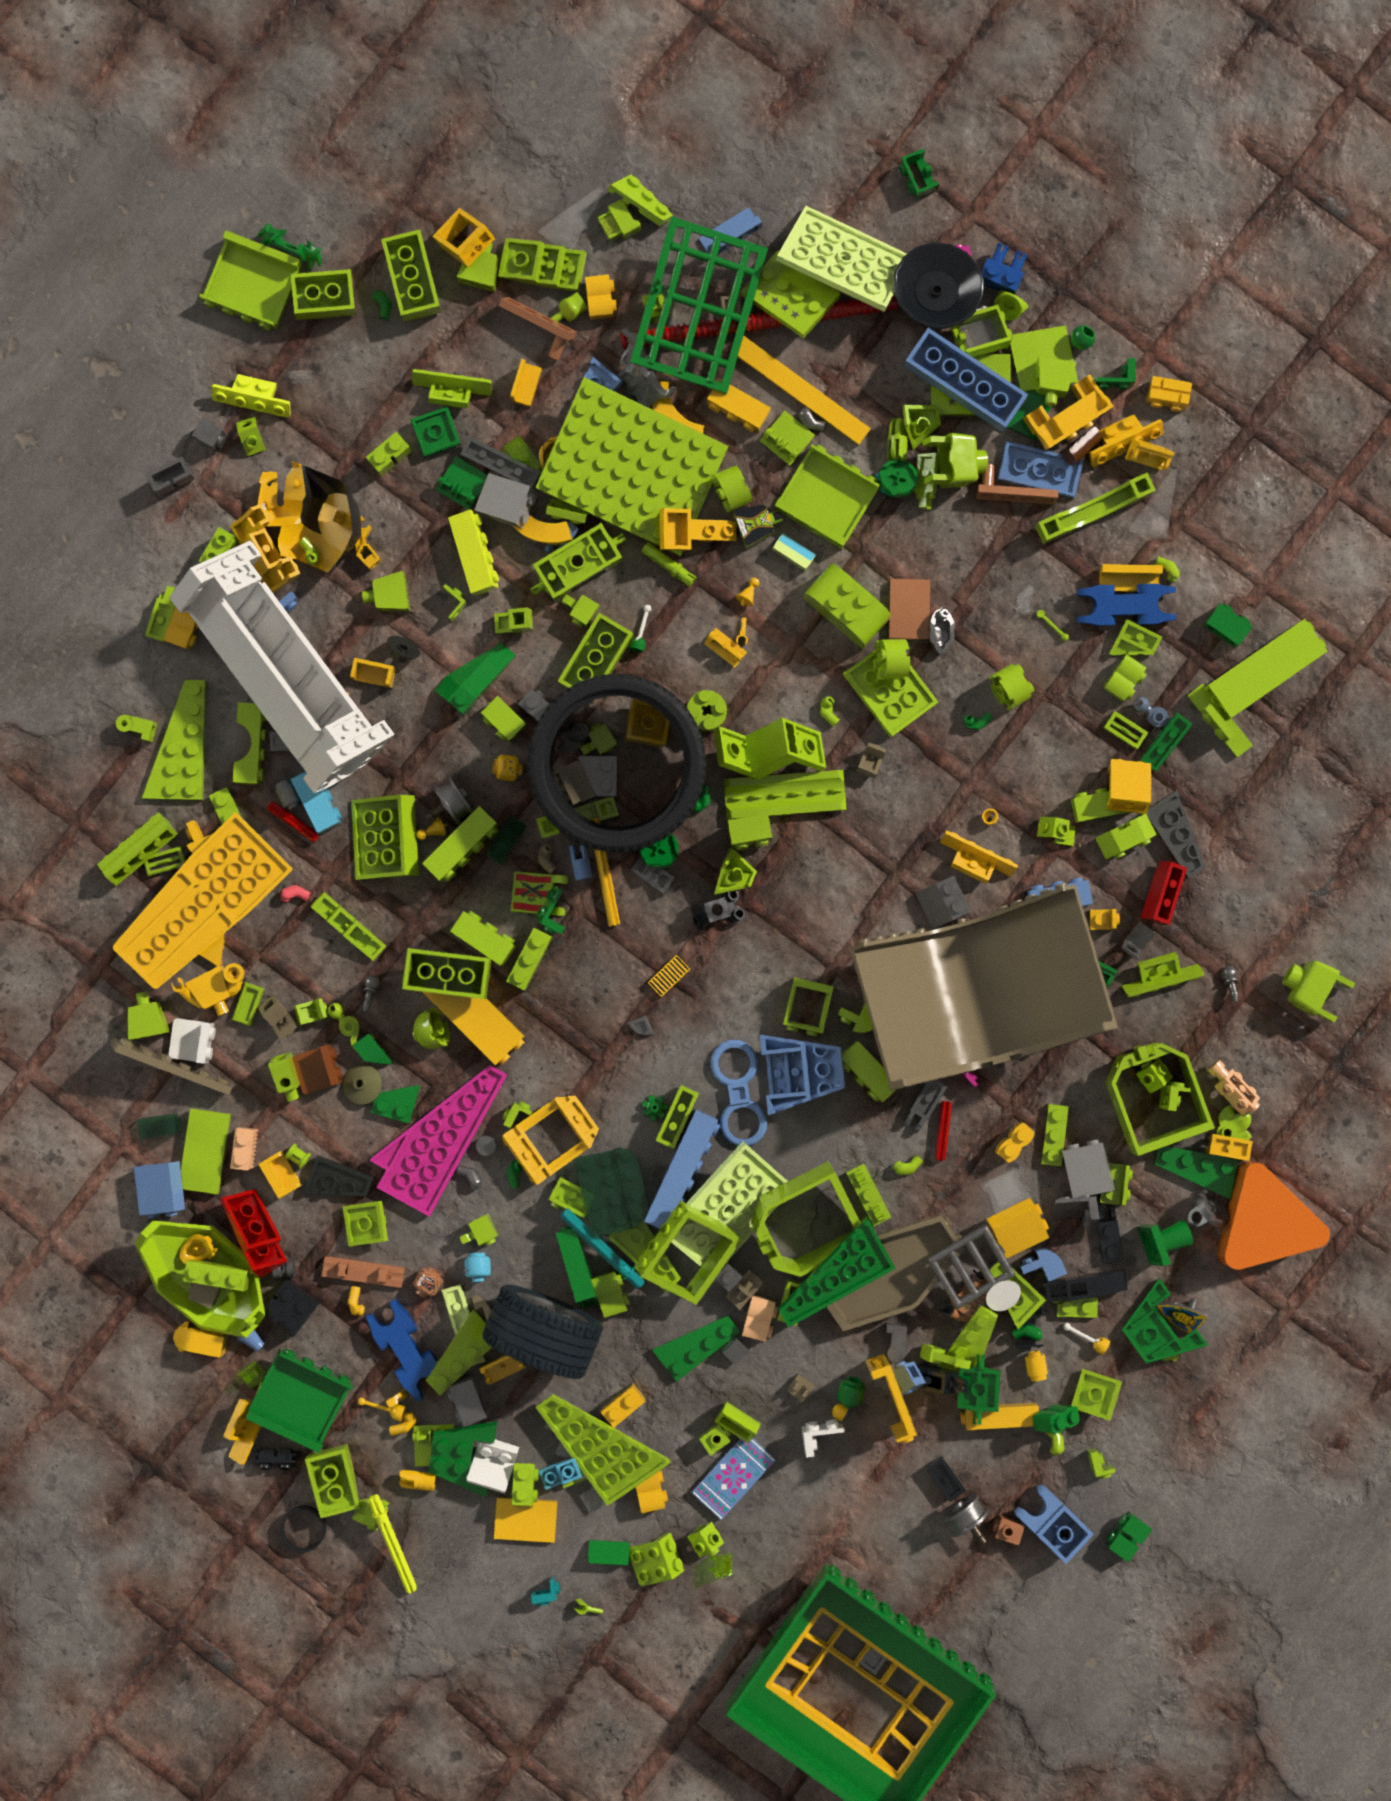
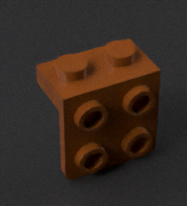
(317, 1069)

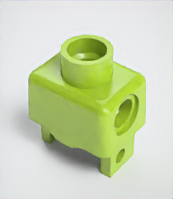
(958, 460)
(1312, 986)

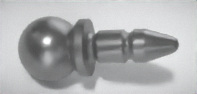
(1229, 975)
(372, 983)

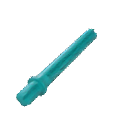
(602, 1249)

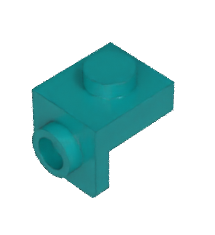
(543, 1597)

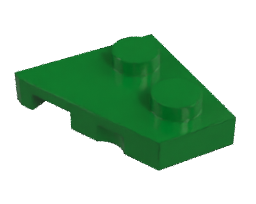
(397, 1103)

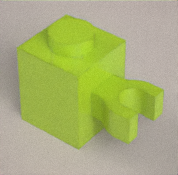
(583, 610)
(600, 739)
(482, 1230)

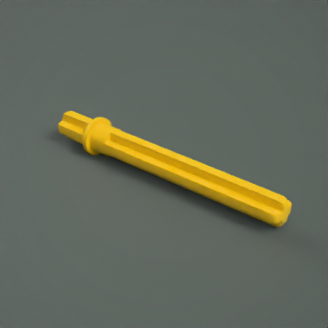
(606, 885)

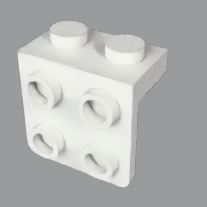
(192, 1040)

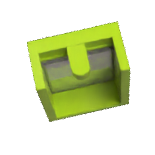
(983, 332)

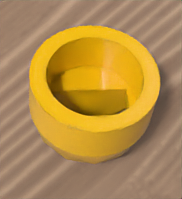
(986, 815)
(839, 1412)

